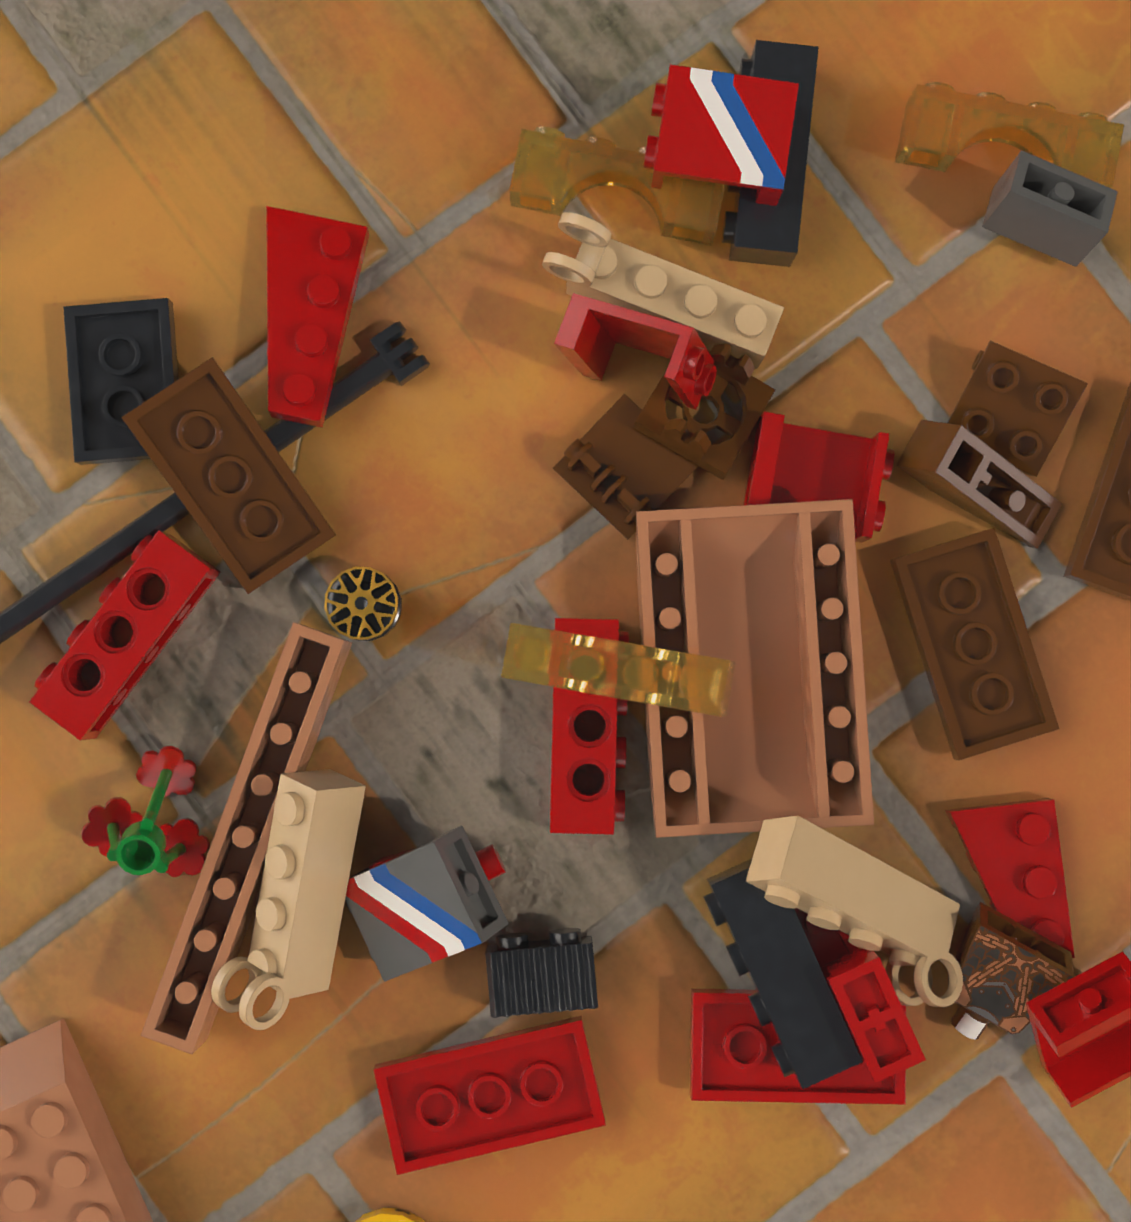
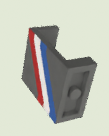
(424, 905)

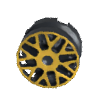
(363, 604)

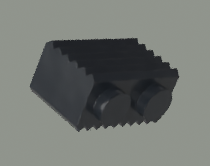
(541, 973)

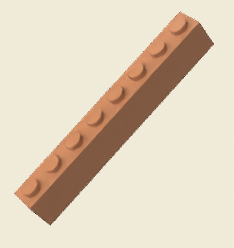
(236, 859)

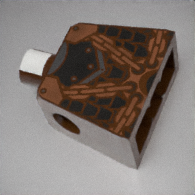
(1002, 971)

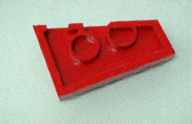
(1019, 863)

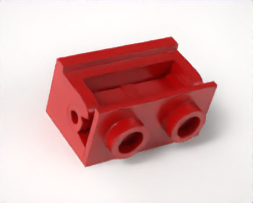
(873, 1014)

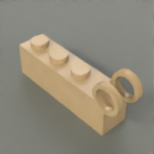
(663, 289)
(299, 894)
(861, 897)

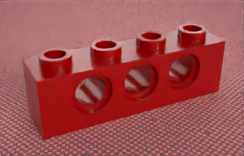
(60, 685)
(569, 808)

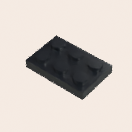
(115, 363)

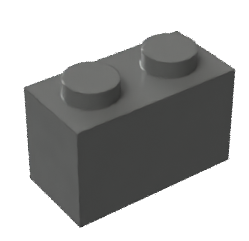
(1050, 209)

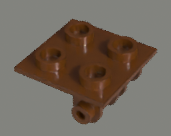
(1017, 405)
(622, 468)

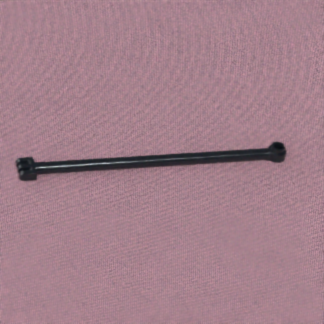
(172, 510)

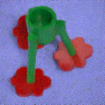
(135, 839)

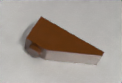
(978, 480)

